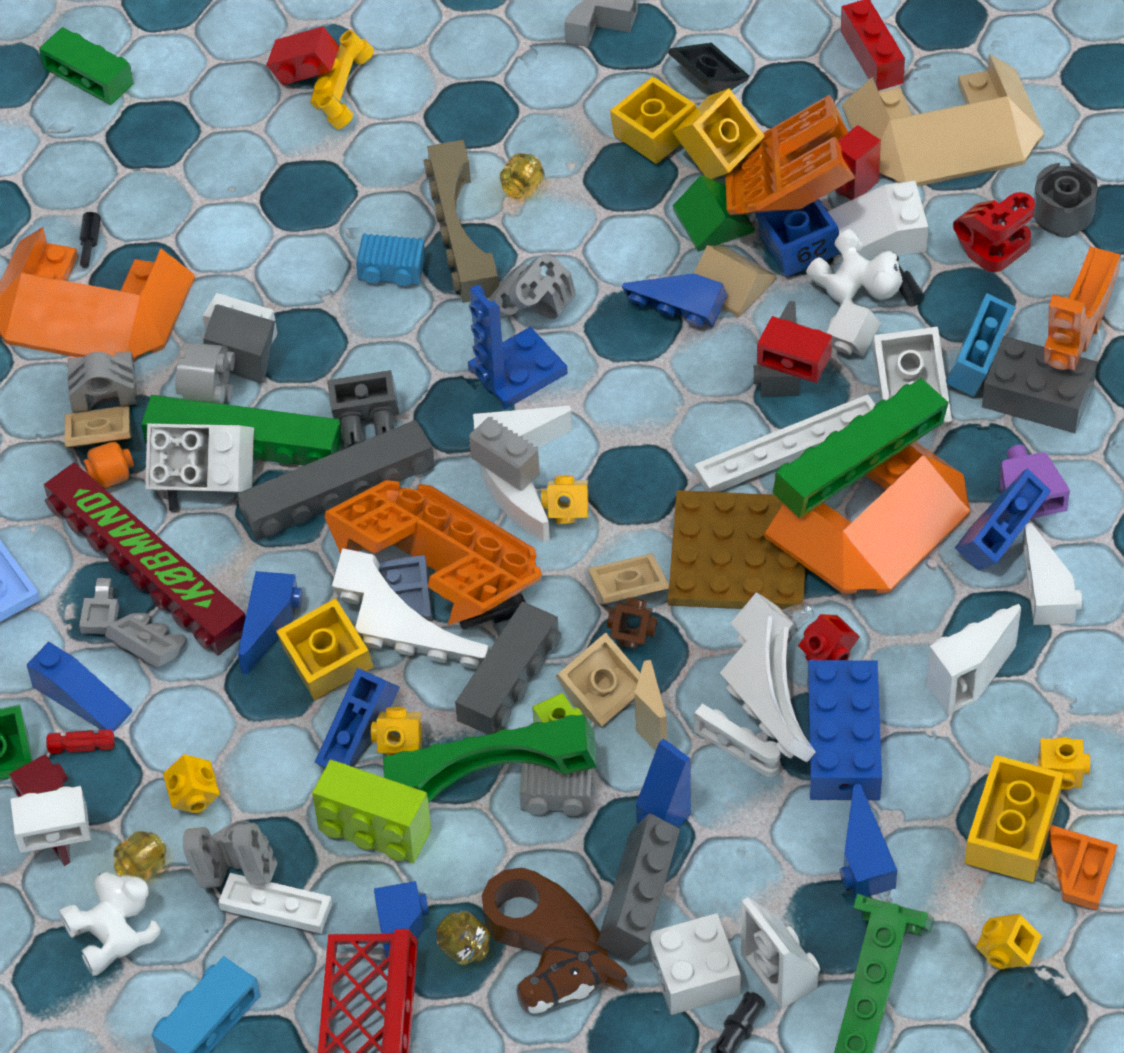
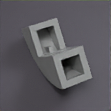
(598, 13)

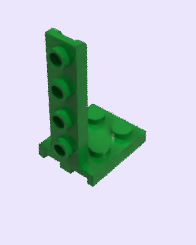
(876, 970)

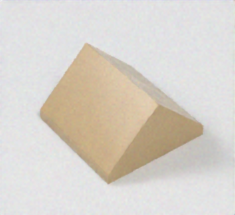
(739, 275)

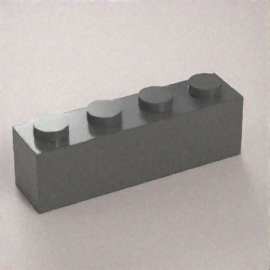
(507, 669)
(638, 887)

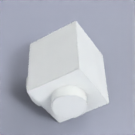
(853, 328)

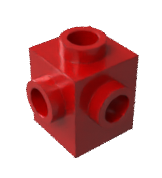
(828, 639)

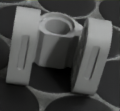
(532, 290)
(99, 375)
(234, 846)

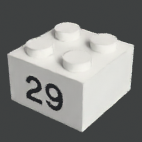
(694, 964)

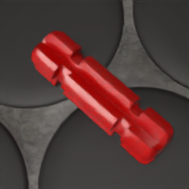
(80, 741)

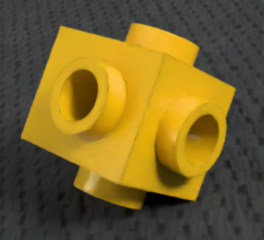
(566, 511)
(405, 723)
(1065, 756)
(191, 784)
(1008, 941)

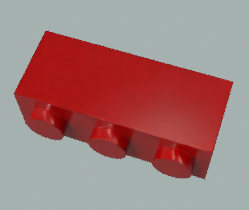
(872, 44)

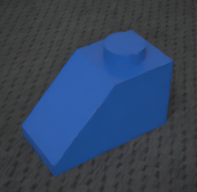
(400, 908)

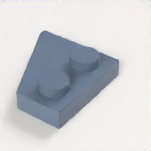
(409, 581)

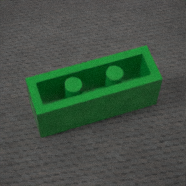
(86, 65)

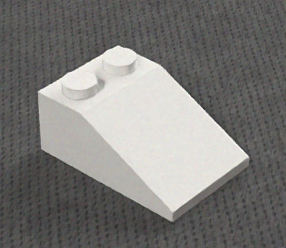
(885, 220)
(905, 358)
(776, 955)

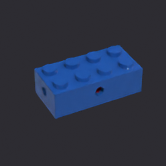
(844, 728)

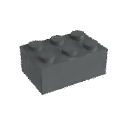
(1034, 390)

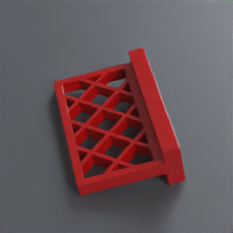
(397, 997)

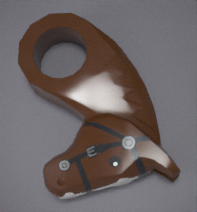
(558, 930)

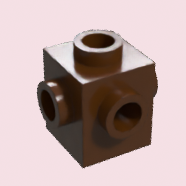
(622, 631)

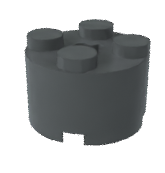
(1065, 198)

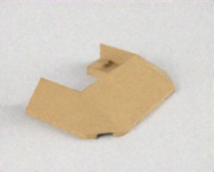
(936, 146)

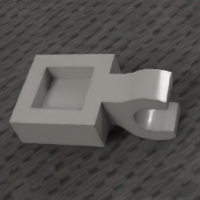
(100, 610)

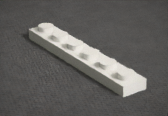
(776, 448)

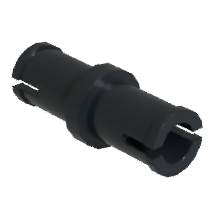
(739, 1024)

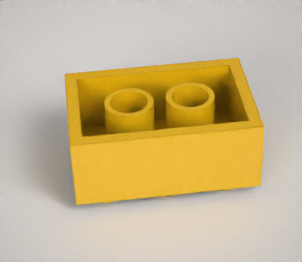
(1013, 818)

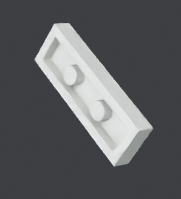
(276, 903)

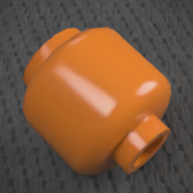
(109, 464)

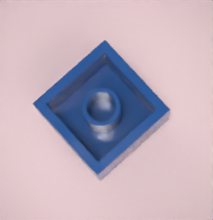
(798, 236)

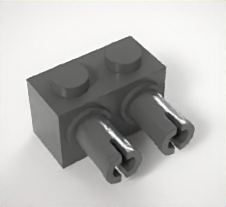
(362, 399)

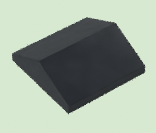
(710, 66)

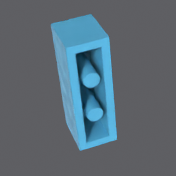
(980, 345)
(207, 1010)

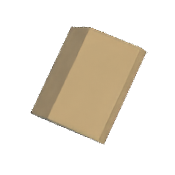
(97, 426)
(627, 578)
(600, 680)
(649, 708)

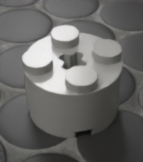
(205, 373)

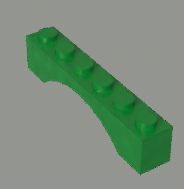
(560, 744)

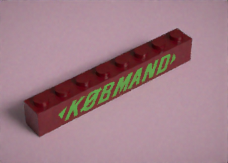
(145, 559)

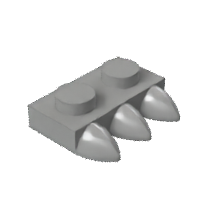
(145, 640)

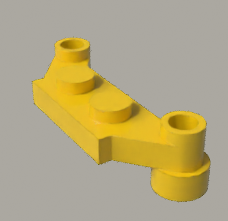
(330, 86)

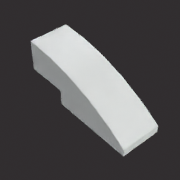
(520, 506)

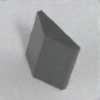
(245, 336)

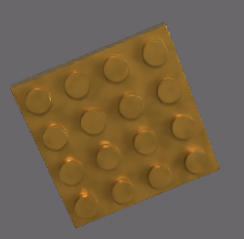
(723, 552)

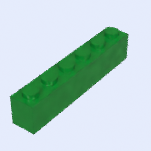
(277, 434)
(859, 447)

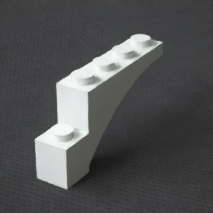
(390, 621)
(760, 674)

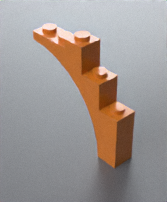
(1080, 315)

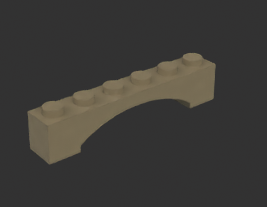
(450, 171)

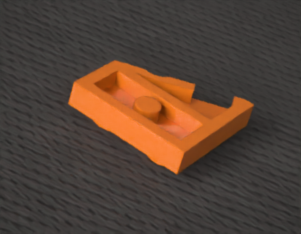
(1081, 865)

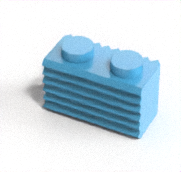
(390, 259)

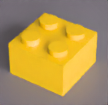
(649, 118)
(718, 134)
(324, 648)

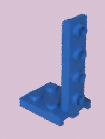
(509, 367)

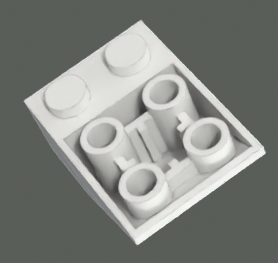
(199, 457)
(969, 660)

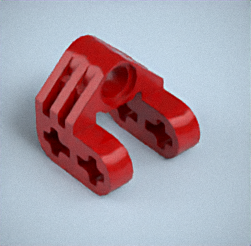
(981, 237)

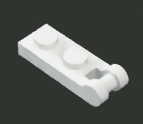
(737, 741)

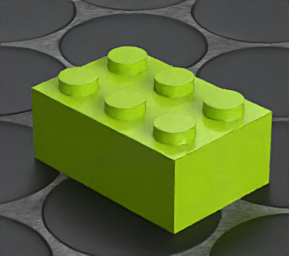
(372, 811)

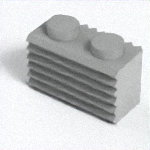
(504, 453)
(550, 791)

